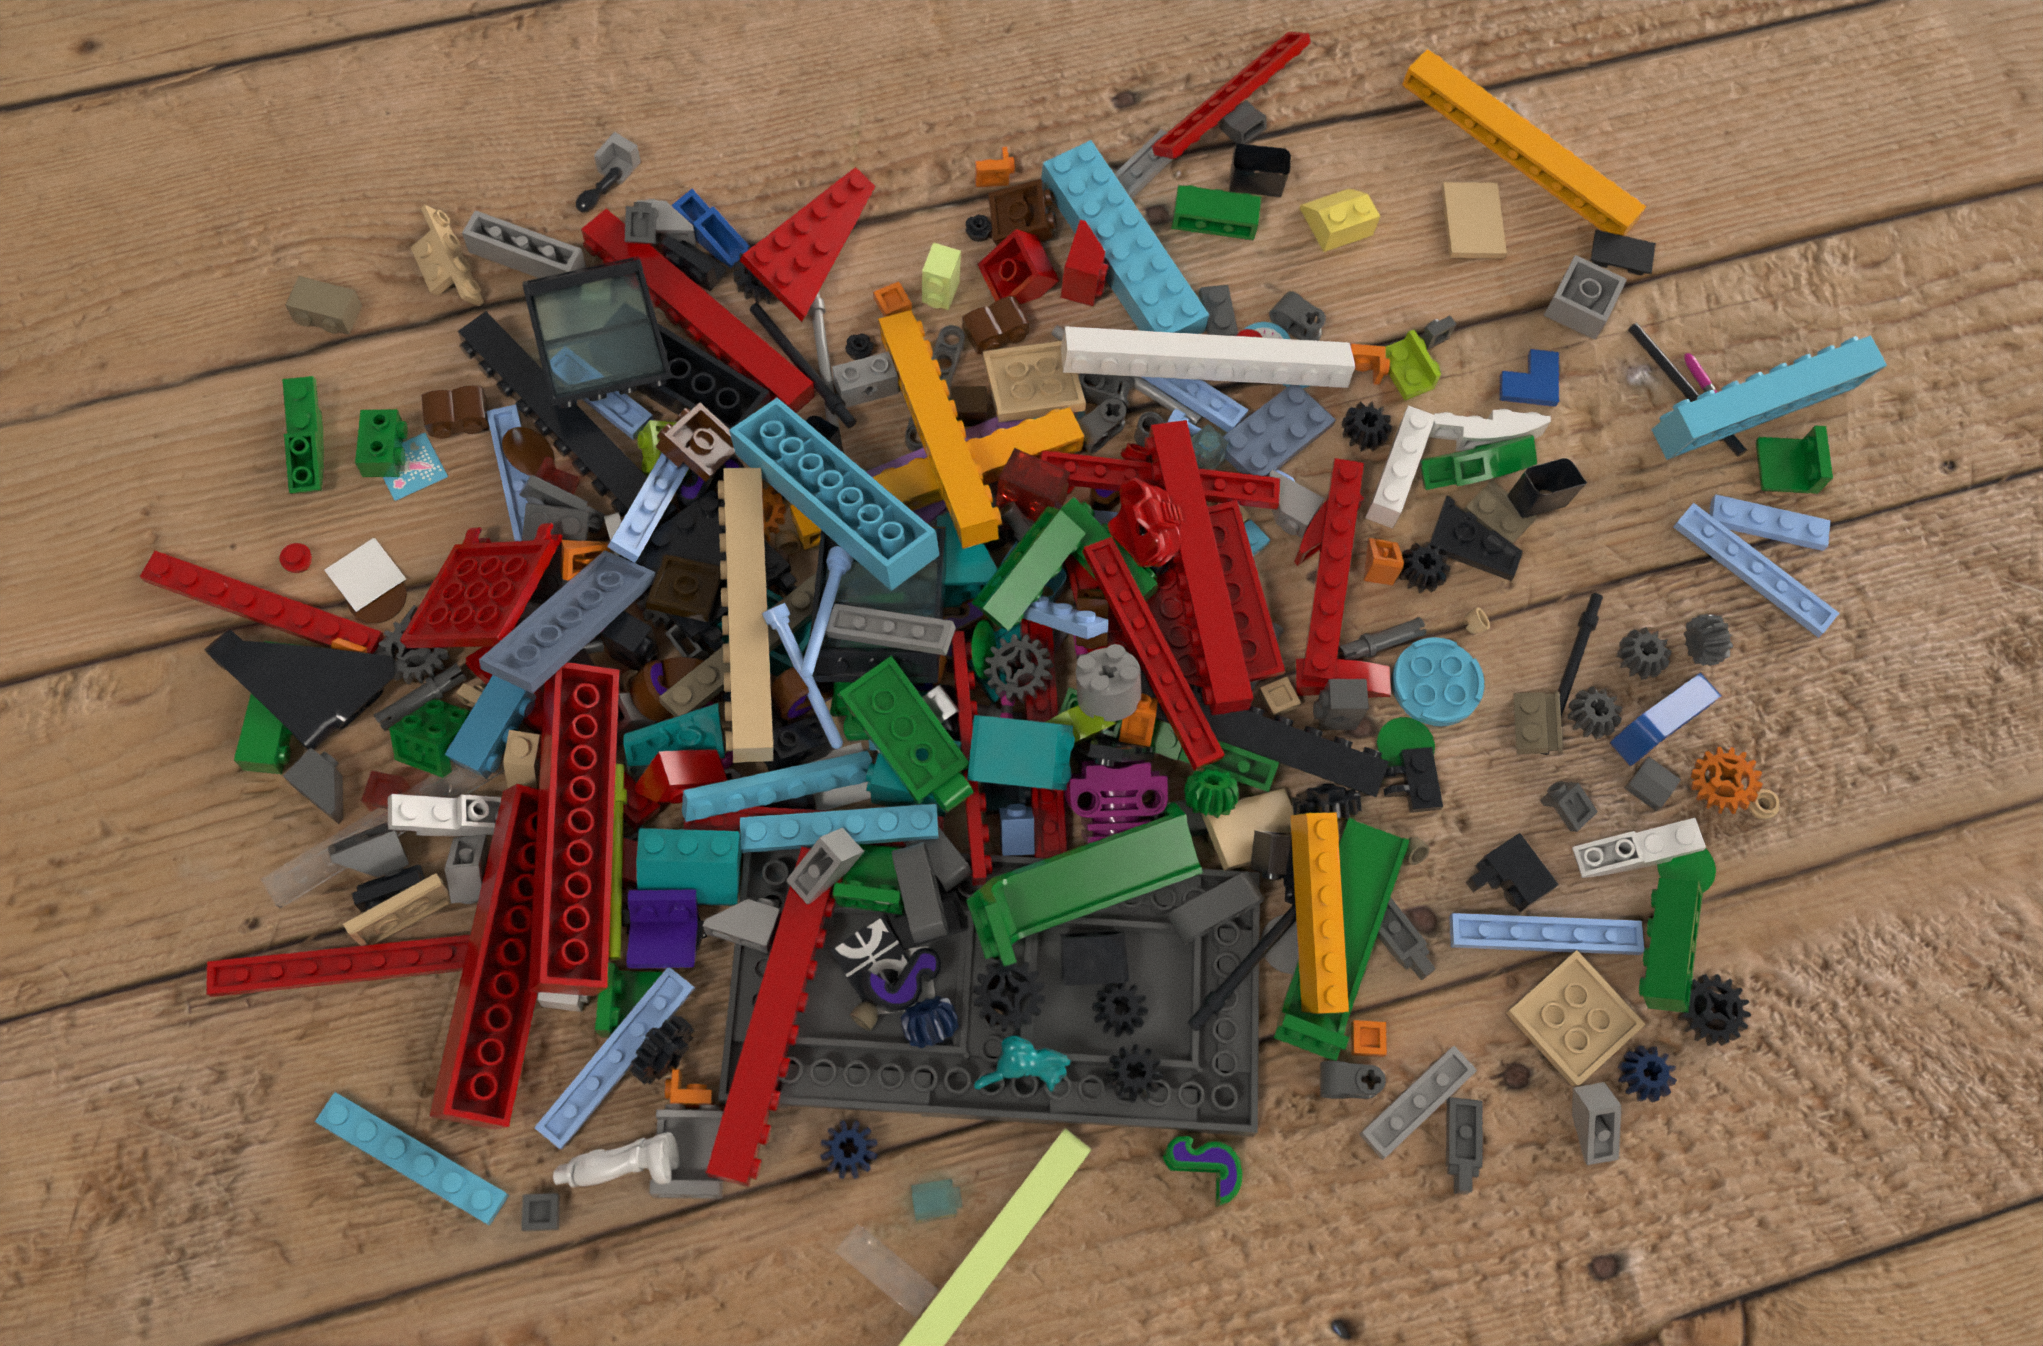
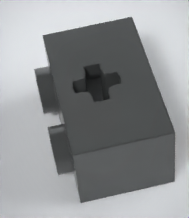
(1341, 704)

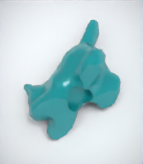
(1021, 1060)

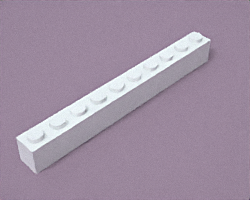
(1206, 357)

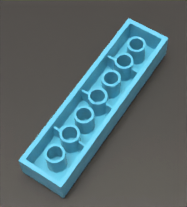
(1138, 264)
(1767, 396)
(835, 493)

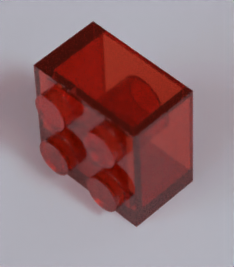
(1032, 484)

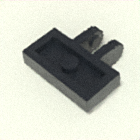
(1420, 780)

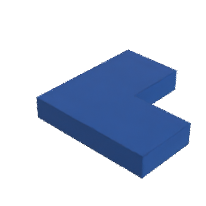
(1537, 386)

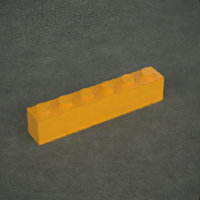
(1319, 913)

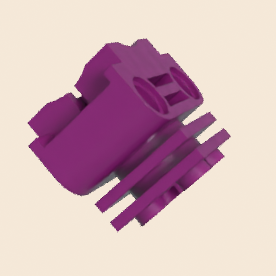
(1115, 796)

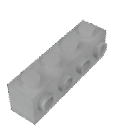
(520, 247)

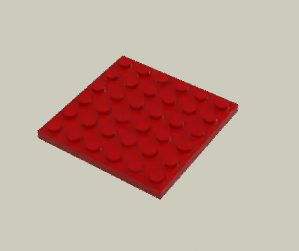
(1245, 594)

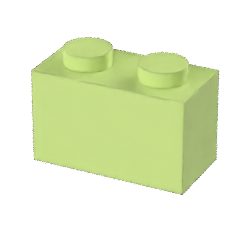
(941, 276)

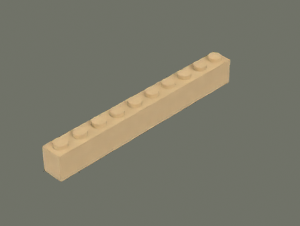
(747, 630)

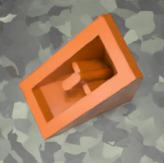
(577, 555)
(1382, 562)

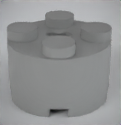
(1108, 683)

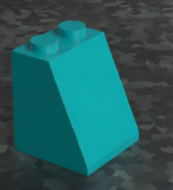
(966, 568)
(1020, 752)
(888, 789)

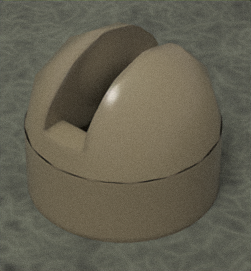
(1416, 851)
(865, 1015)

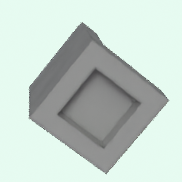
(617, 153)

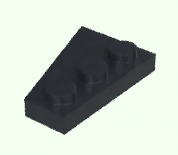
(1472, 543)
(1108, 751)

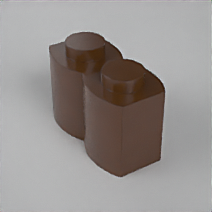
(996, 325)
(455, 411)

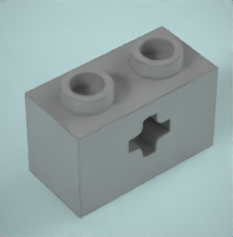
(865, 379)

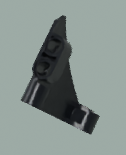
(305, 686)

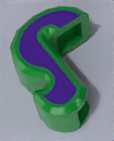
(1209, 1158)

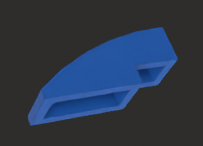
(711, 229)

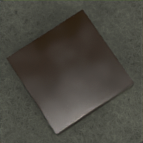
(685, 588)

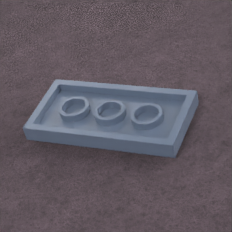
(1276, 432)

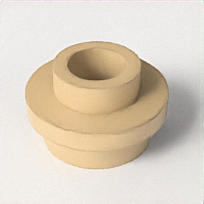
(1771, 802)

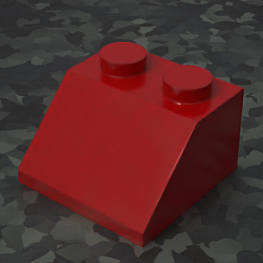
(1018, 268)
(1084, 268)
(678, 771)

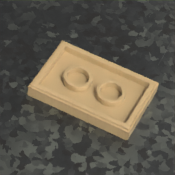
(1473, 220)
(1235, 832)
(399, 912)

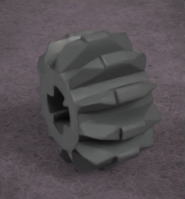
(1708, 639)
(1654, 657)
(1605, 716)

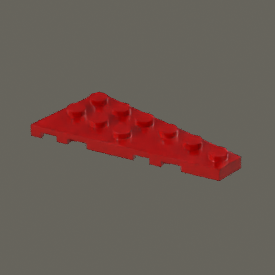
(804, 248)

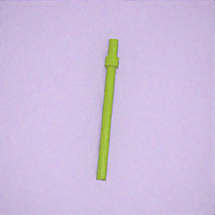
(617, 856)

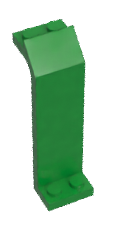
(1368, 874)
(1082, 882)

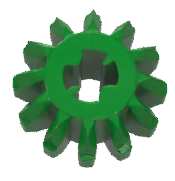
(1211, 792)

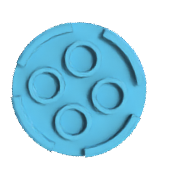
(1437, 682)

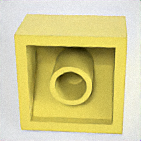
(1341, 218)

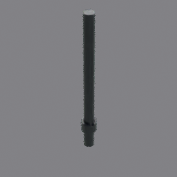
(1678, 379)
(833, 401)
(1586, 624)
(1216, 1000)

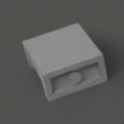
(695, 1137)

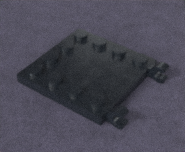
(695, 536)

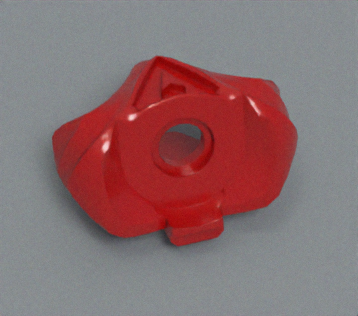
(1154, 511)

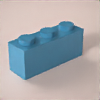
(486, 728)

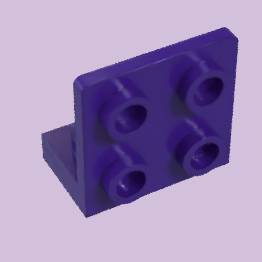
(662, 928)

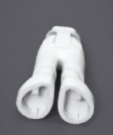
(599, 1166)

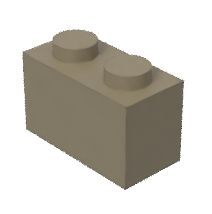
(323, 305)

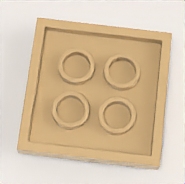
(1031, 382)
(1575, 1019)

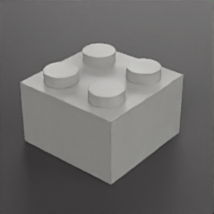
(1585, 297)

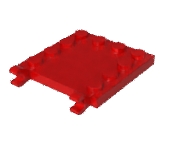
(480, 591)

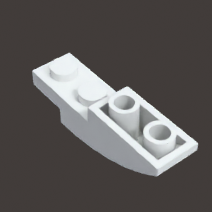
(1476, 431)
(443, 816)
(1638, 849)

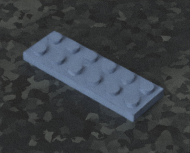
(567, 621)

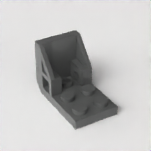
(569, 523)

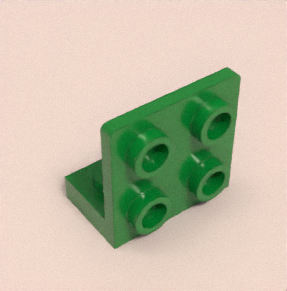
(1795, 463)
(425, 735)
(871, 883)
(620, 997)

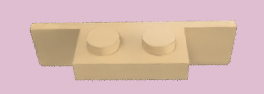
(442, 259)

